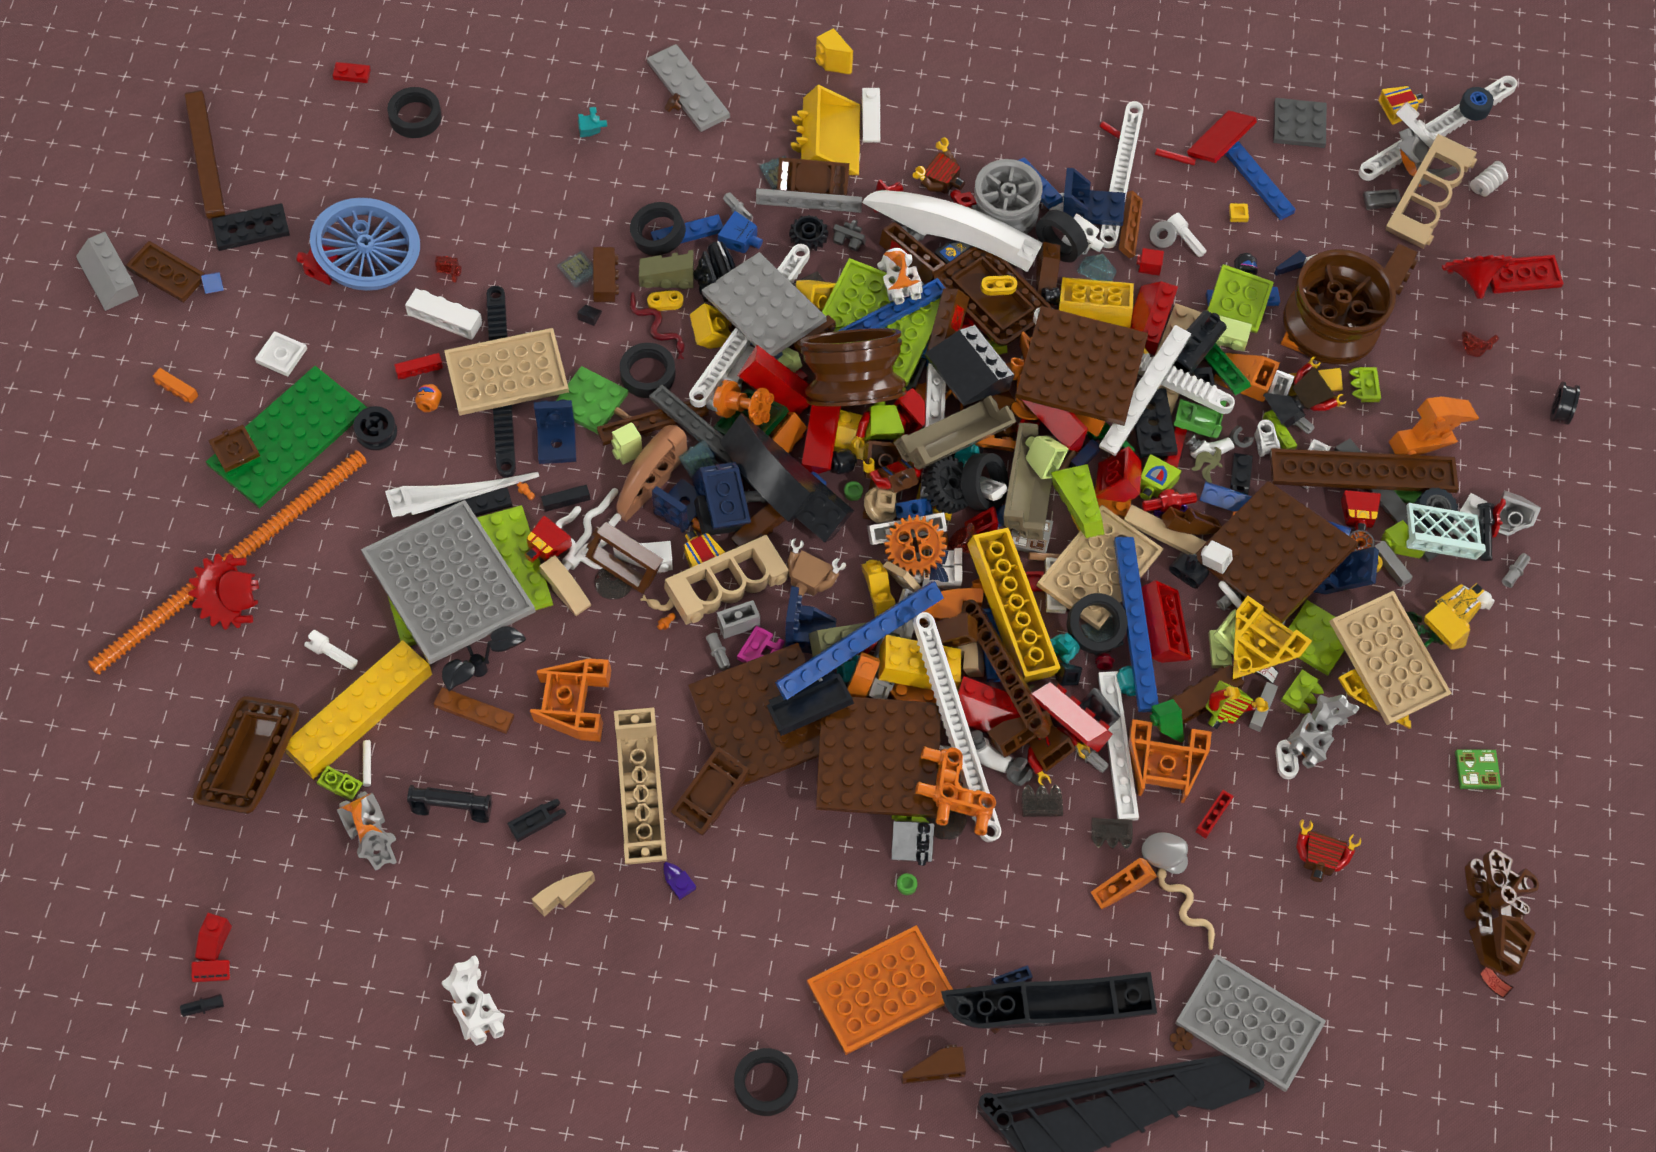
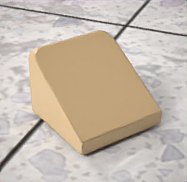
(886, 500)

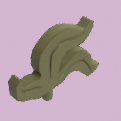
(1207, 457)

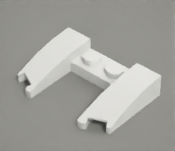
(1409, 115)

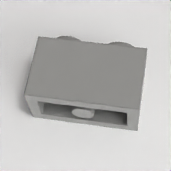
(738, 619)

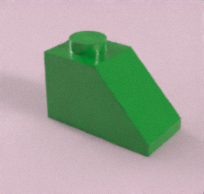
(1168, 719)

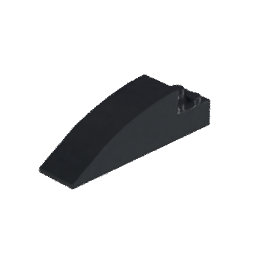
(784, 481)

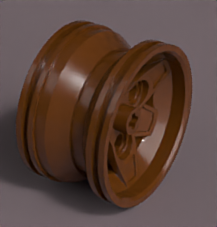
(1347, 310)
(853, 367)

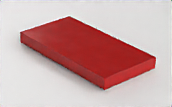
(1222, 136)
(1528, 274)

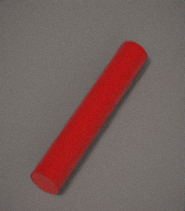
(1110, 129)
(1177, 157)

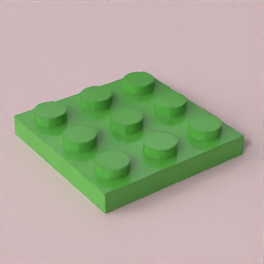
(593, 398)

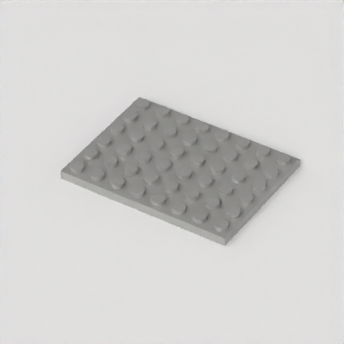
(447, 581)

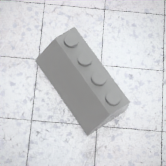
(106, 271)

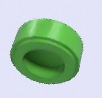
(853, 491)
(907, 884)

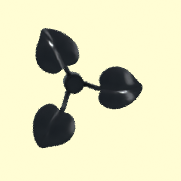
(458, 672)

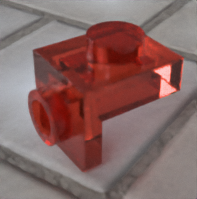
(448, 265)

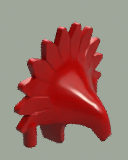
(1478, 270)
(224, 591)

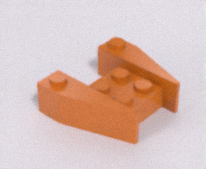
(1435, 427)
(566, 698)
(1166, 763)

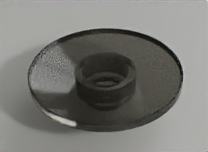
(608, 588)

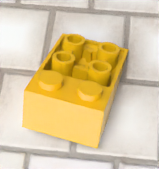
(1448, 626)

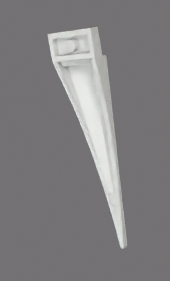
(424, 498)

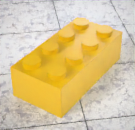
(904, 665)

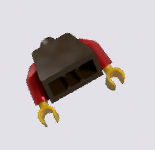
(1313, 389)

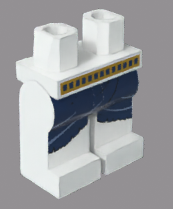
(948, 574)

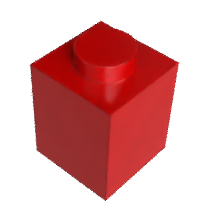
(1150, 261)

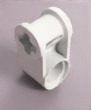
(1264, 440)

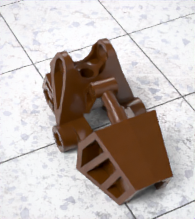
(1504, 940)

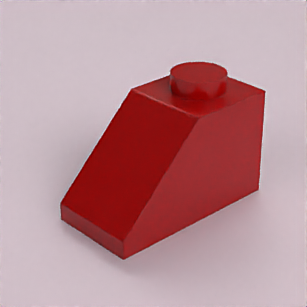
(212, 937)

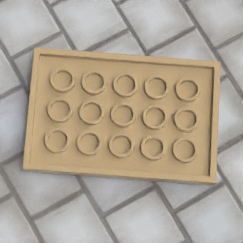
(506, 371)
(1091, 567)
(1390, 657)

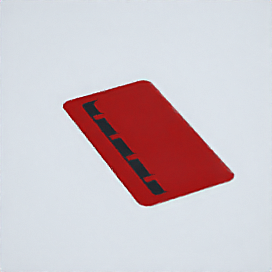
(210, 970)

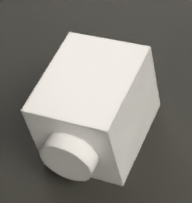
(1216, 556)

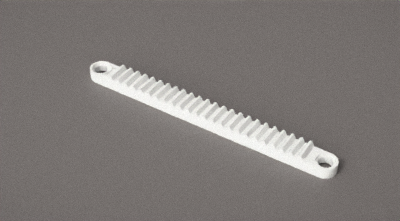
(1441, 125)
(737, 342)
(1186, 385)
(952, 711)

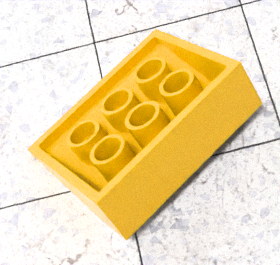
(1098, 300)

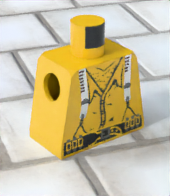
(1463, 601)

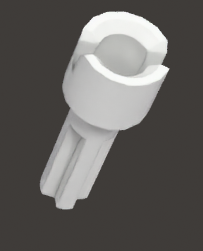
(1182, 230)
(320, 644)

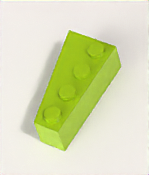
(1080, 498)

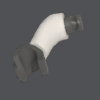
(1226, 444)
(991, 758)

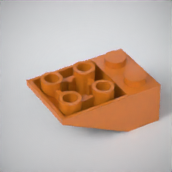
(1257, 369)

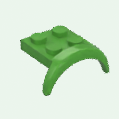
(1199, 418)

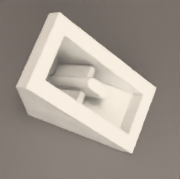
(1281, 383)

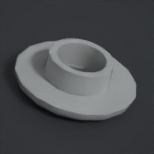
(1159, 227)

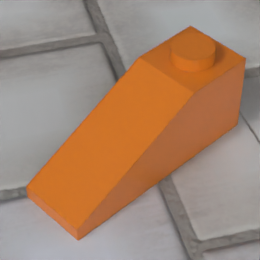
(863, 675)
(1124, 883)

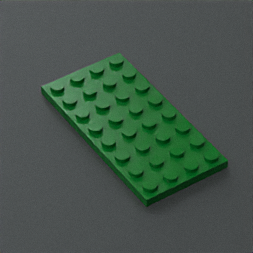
(292, 435)

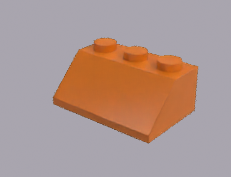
(788, 431)

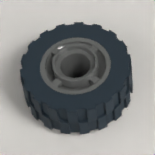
(1439, 499)

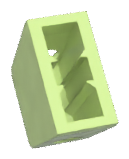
(1045, 455)

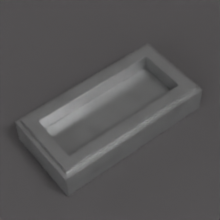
(1382, 199)

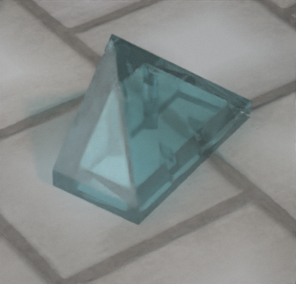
(1097, 268)

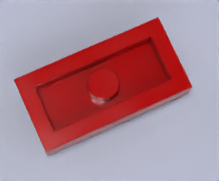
(351, 72)

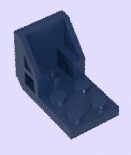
(1092, 205)
(723, 494)
(1355, 571)
(804, 620)

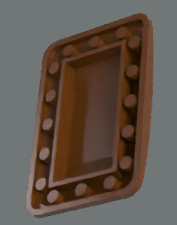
(995, 315)
(247, 754)

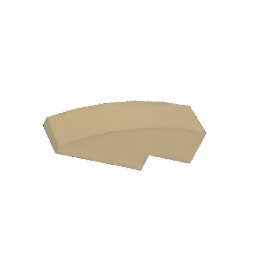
(564, 585)
(973, 659)
(562, 892)

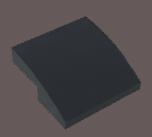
(1100, 706)

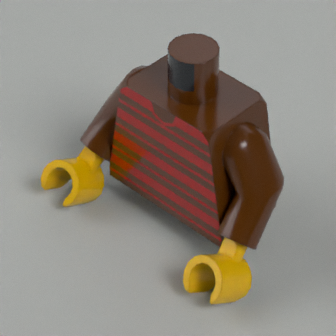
(942, 171)

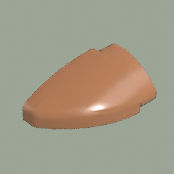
(659, 453)

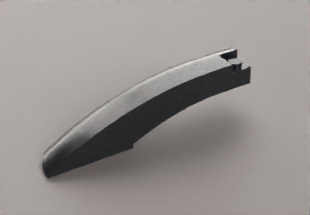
(1052, 1002)

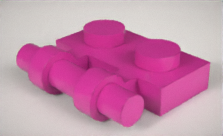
(757, 644)

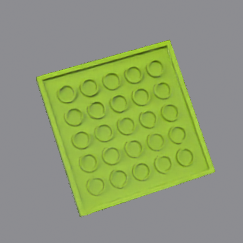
(863, 291)

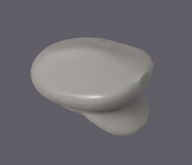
(1166, 852)

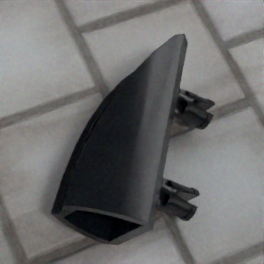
(1204, 334)

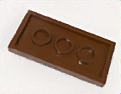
(165, 271)

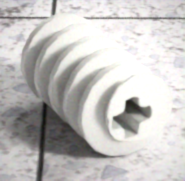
(1489, 179)

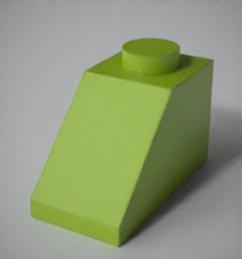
(1396, 539)

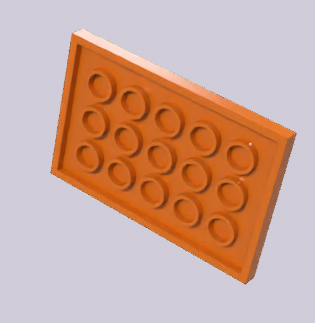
(880, 989)

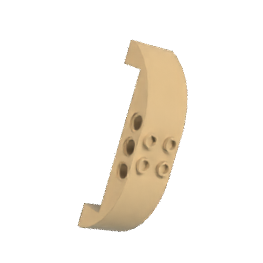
(640, 786)

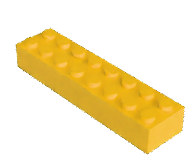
(1013, 604)
(357, 709)

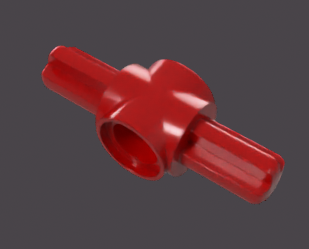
(1169, 498)

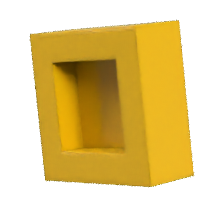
(1238, 212)

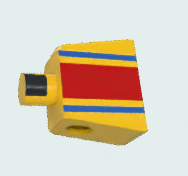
(1393, 98)
(700, 548)

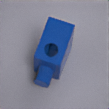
(739, 234)

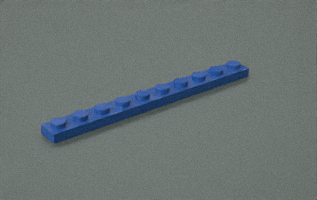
(1137, 626)
(859, 640)

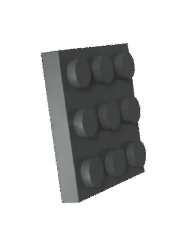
(1299, 122)

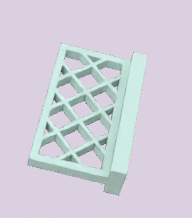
(1444, 544)

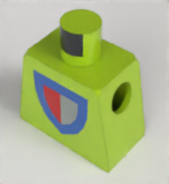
(1157, 477)

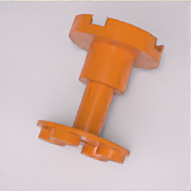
(730, 399)

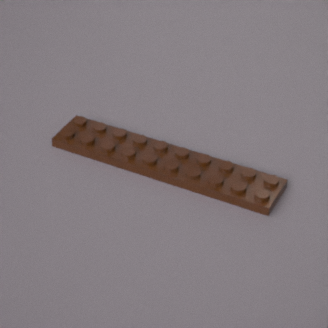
(1363, 470)

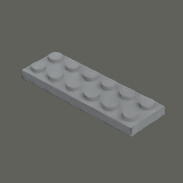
(682, 78)

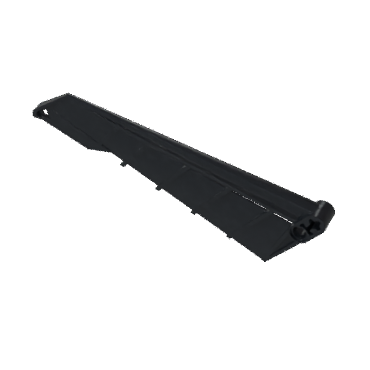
(1099, 1122)

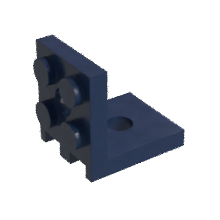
(555, 424)
(670, 506)

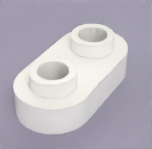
(1286, 761)

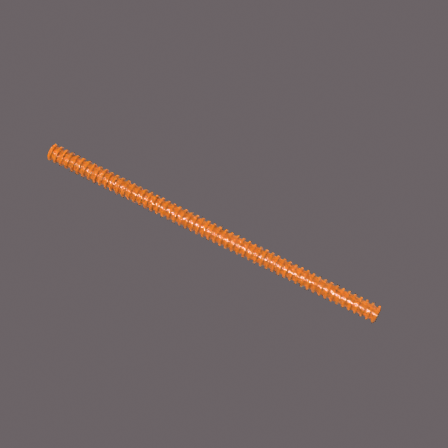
(241, 551)

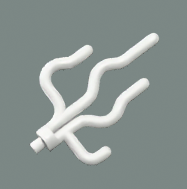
(578, 550)

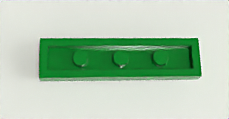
(1226, 370)

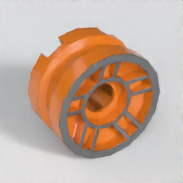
(1364, 538)

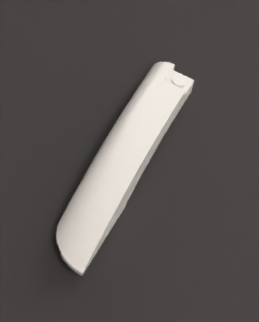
(957, 223)

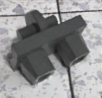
(855, 238)

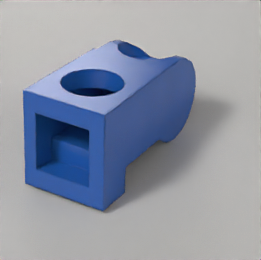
(915, 507)

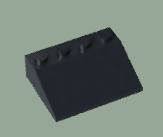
(970, 366)

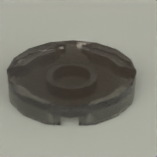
(954, 827)

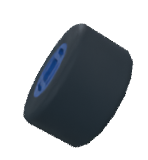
(1476, 103)

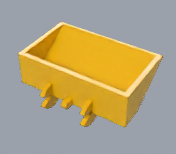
(829, 128)

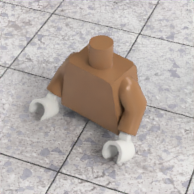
(810, 572)

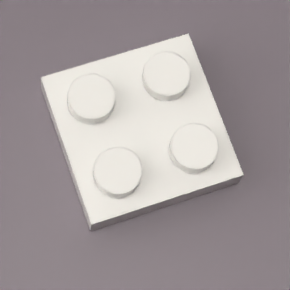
(281, 353)

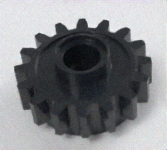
(809, 231)

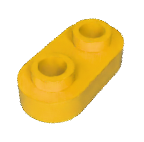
(998, 285)
(665, 300)

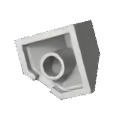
(1517, 513)

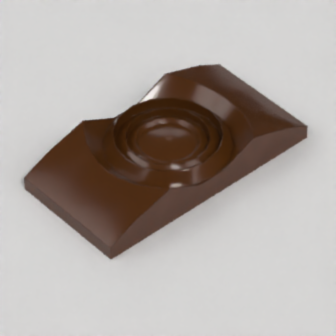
(813, 176)
(710, 791)

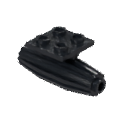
(713, 265)

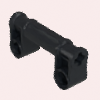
(422, 799)

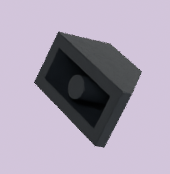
(1286, 408)

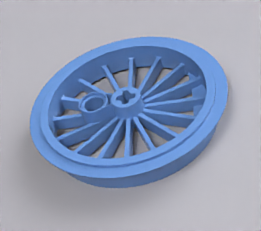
(364, 245)

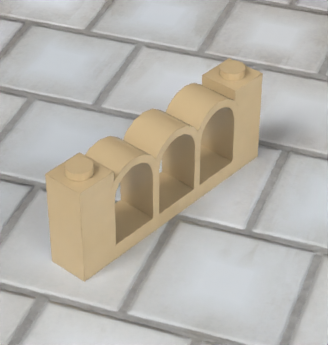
(1449, 152)
(692, 608)

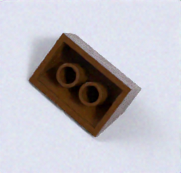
(883, 454)

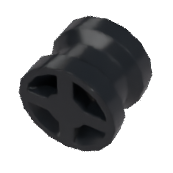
(1052, 295)

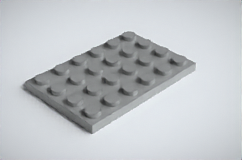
(764, 305)
(1250, 1022)

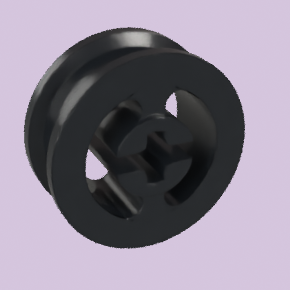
(1565, 403)
(379, 437)

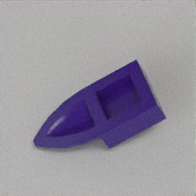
(678, 880)

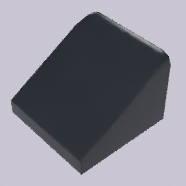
(589, 314)
(1068, 674)

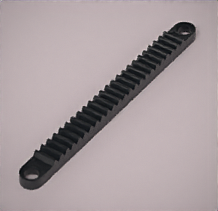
(502, 415)

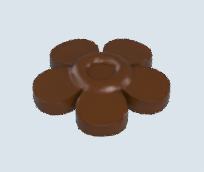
(1182, 1039)

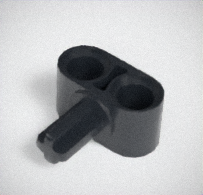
(1189, 570)

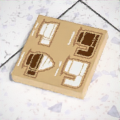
(902, 577)

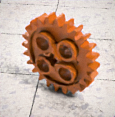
(932, 542)

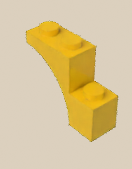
(878, 586)

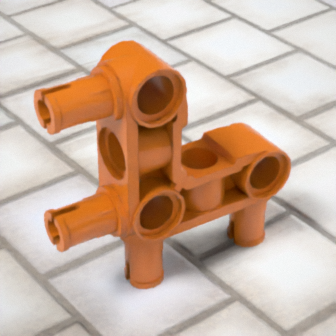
(959, 798)

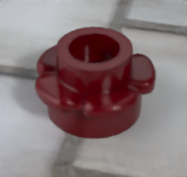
(1104, 661)

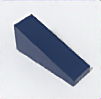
(1294, 262)

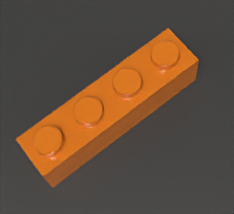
(176, 386)

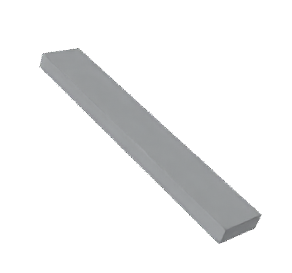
(808, 200)

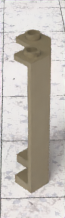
(954, 433)
(1027, 492)

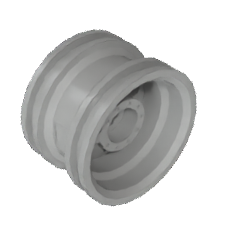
(1009, 193)

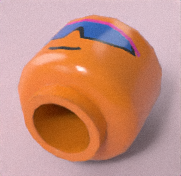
(428, 398)

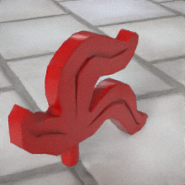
(1496, 515)

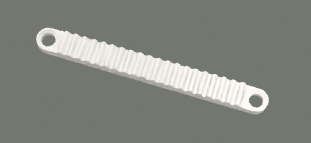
(1123, 163)

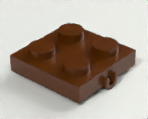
(234, 448)

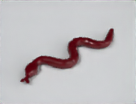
(658, 319)

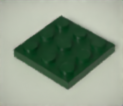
(777, 413)

